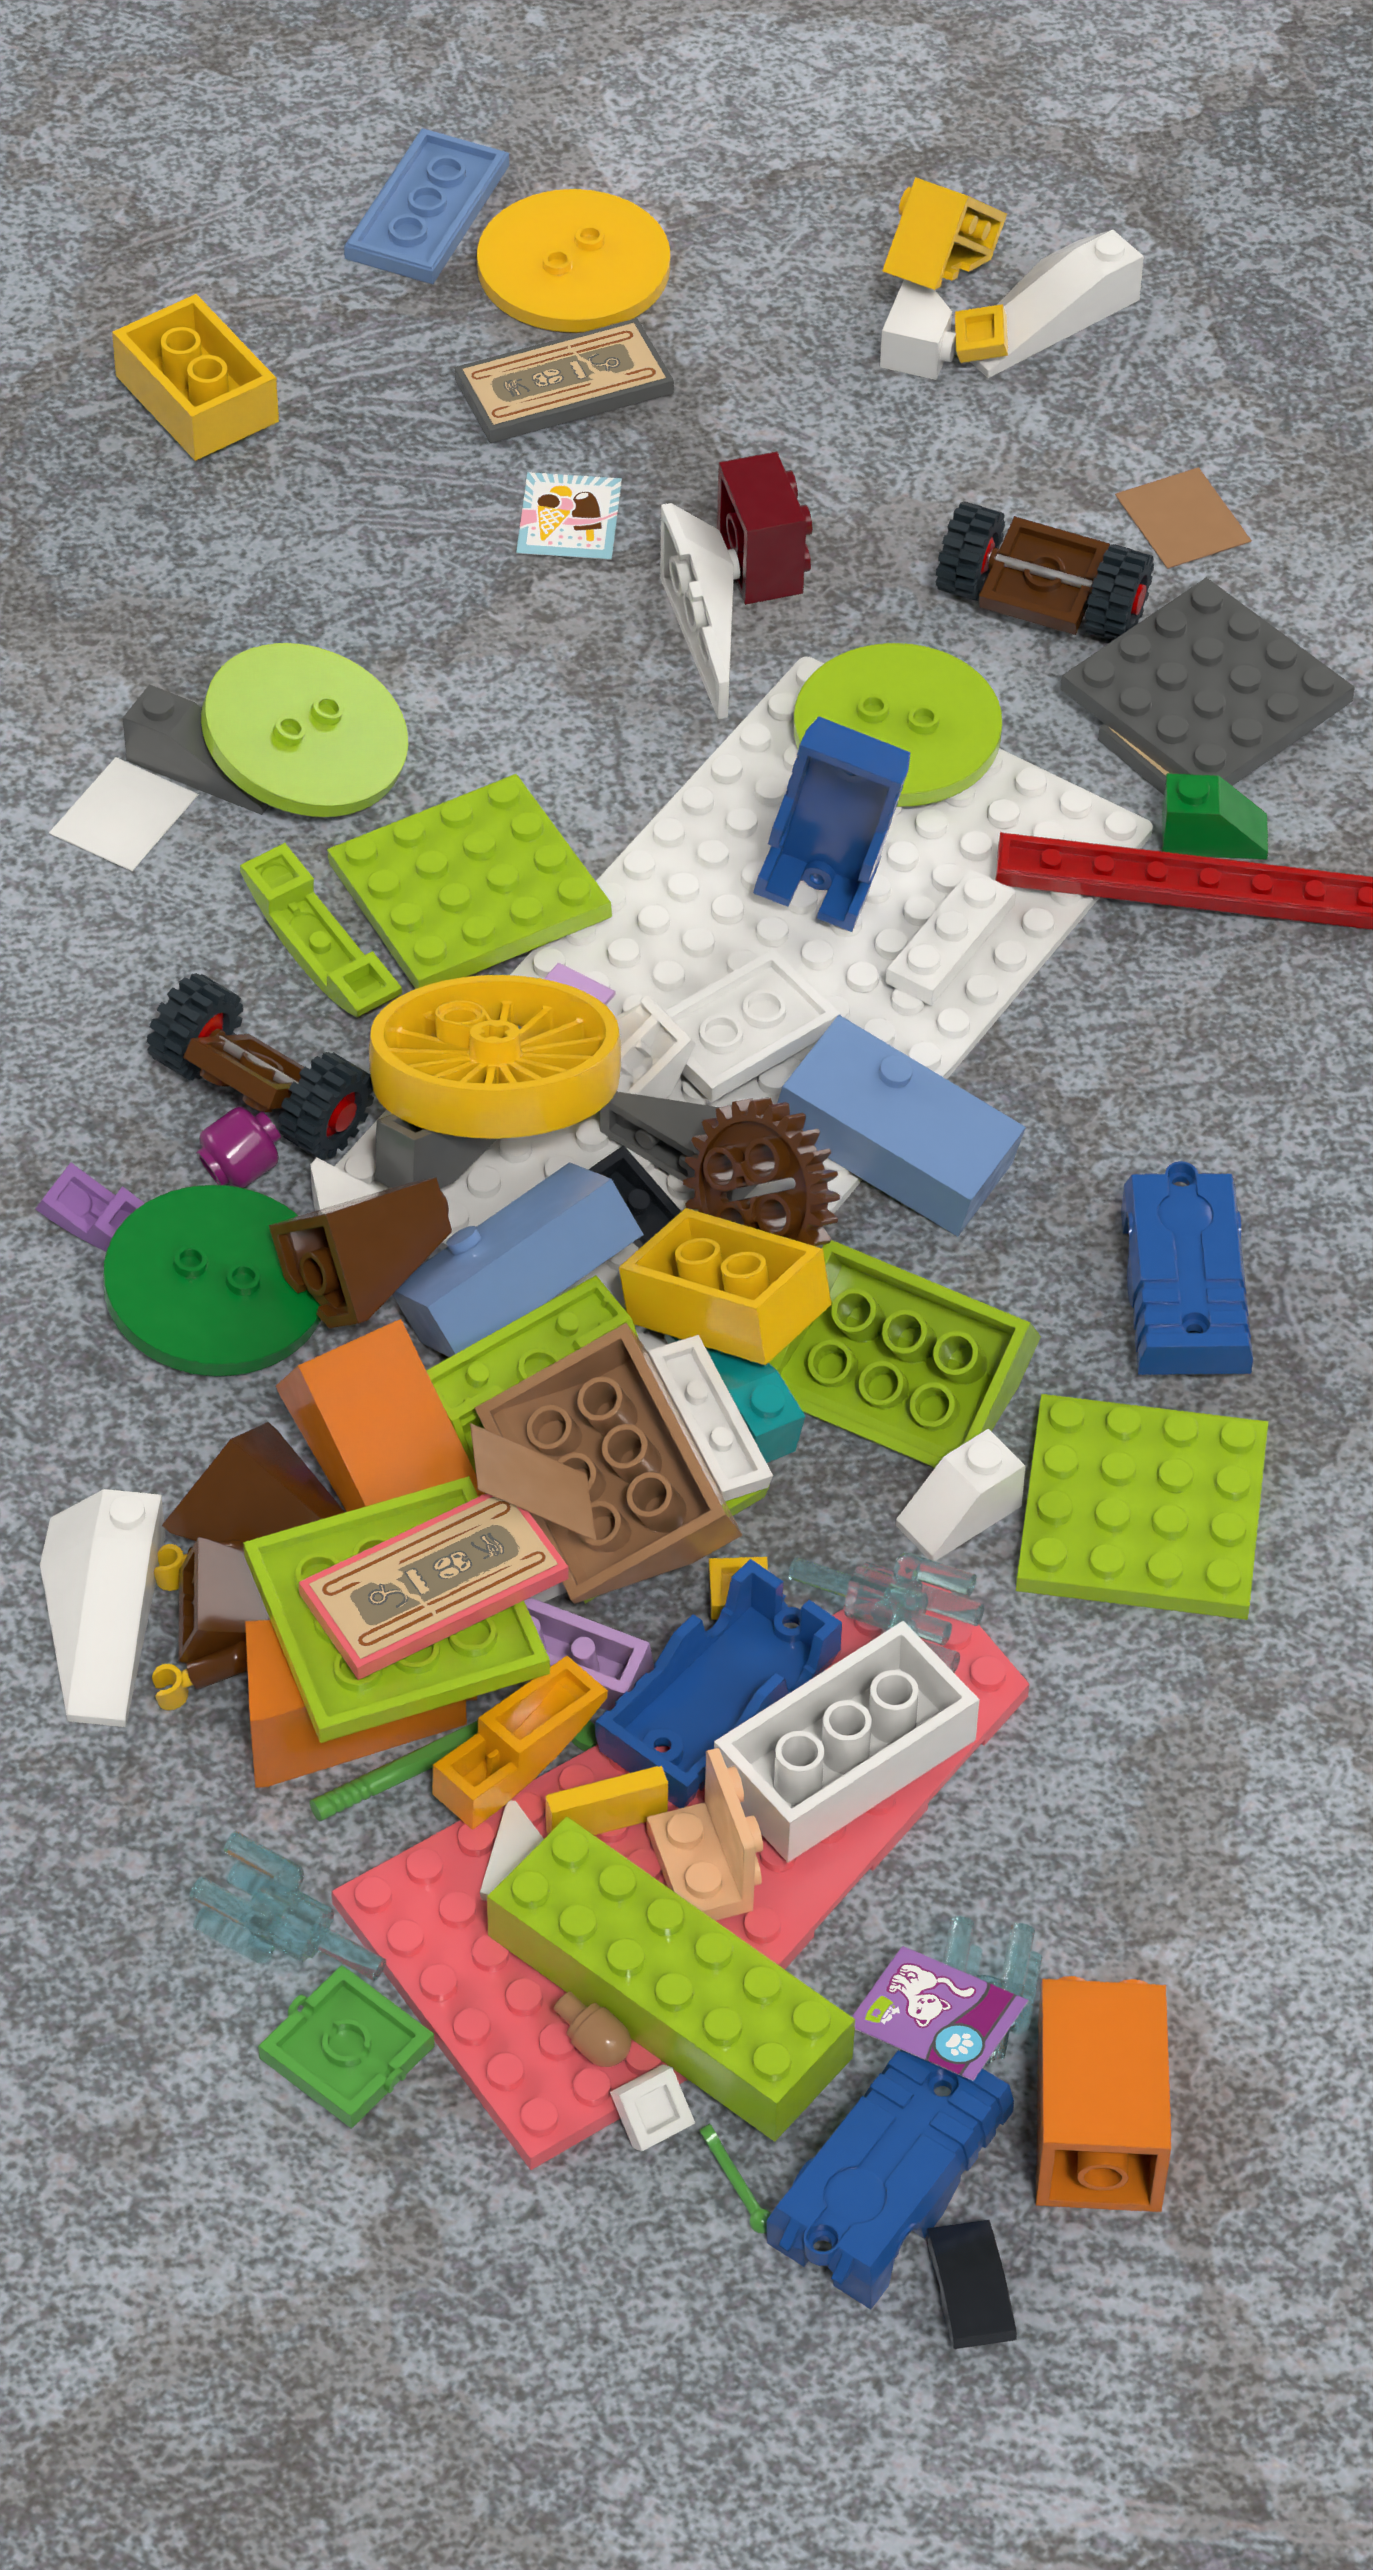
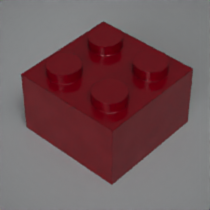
(764, 526)

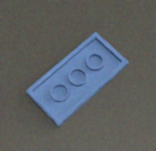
(427, 206)

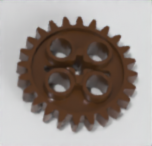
(758, 1145)

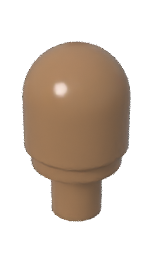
(594, 2031)

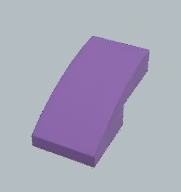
(87, 1207)

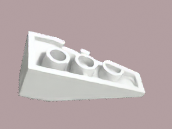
(1067, 295)
(699, 585)
(100, 1598)

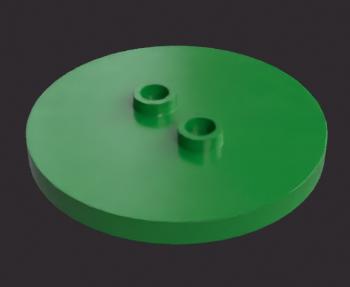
(203, 1283)

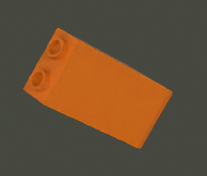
(375, 1419)
(283, 1732)
(1102, 2095)

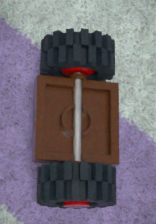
(1043, 573)
(198, 1041)

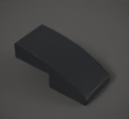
(971, 2284)

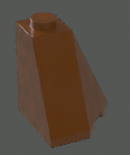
(362, 1248)
(252, 1492)

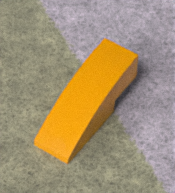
(516, 1742)

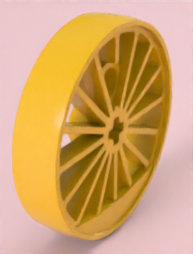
(465, 1069)

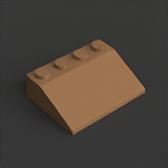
(644, 1473)

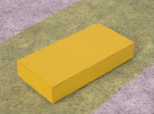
(610, 1802)

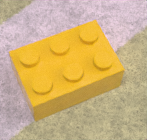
(195, 376)
(726, 1284)

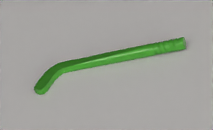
(409, 1767)

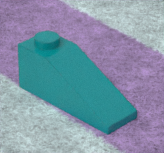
(762, 1401)

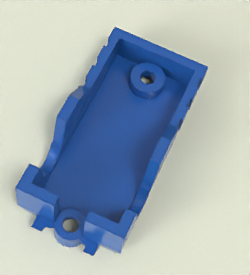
(834, 820)
(1186, 1273)
(717, 1680)
(887, 2171)

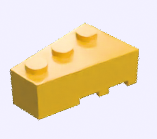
(941, 234)

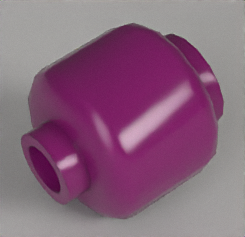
(239, 1147)

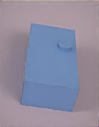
(902, 1125)
(517, 1259)

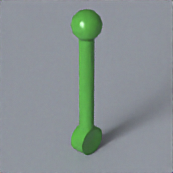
(759, 2216)

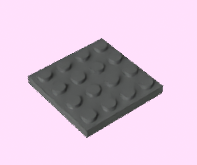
(1207, 686)

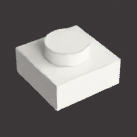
(652, 2107)

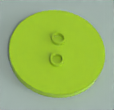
(914, 702)
(304, 729)

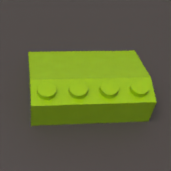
(905, 1359)

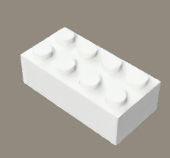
(849, 1739)

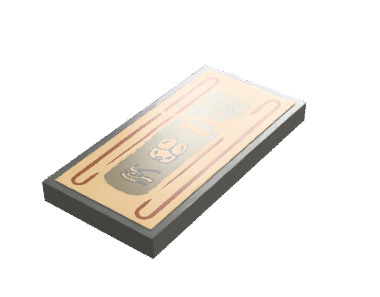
(563, 380)

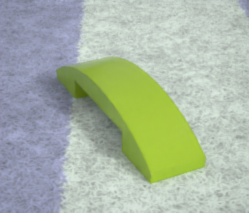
(313, 934)

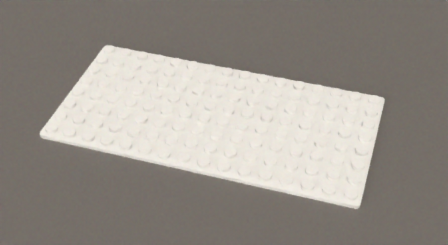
(692, 917)

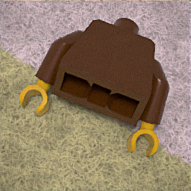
(213, 1606)

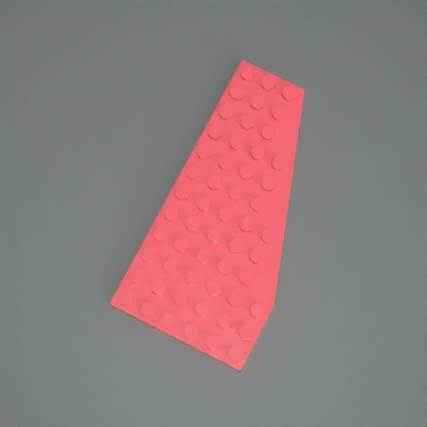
(498, 2012)

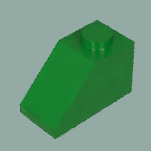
(1211, 819)

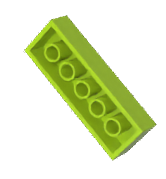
(671, 1978)

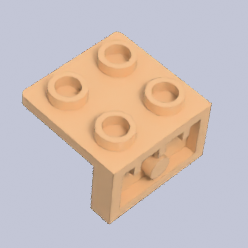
(711, 1846)

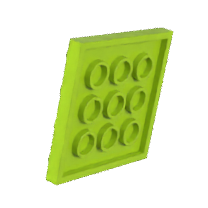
(469, 883)
(1143, 1506)
(462, 1666)

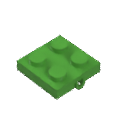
(346, 2046)

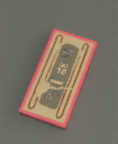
(432, 1582)

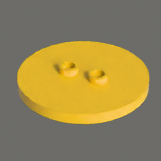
(573, 260)

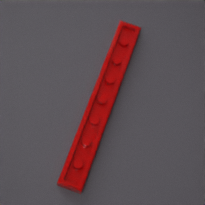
(1185, 880)

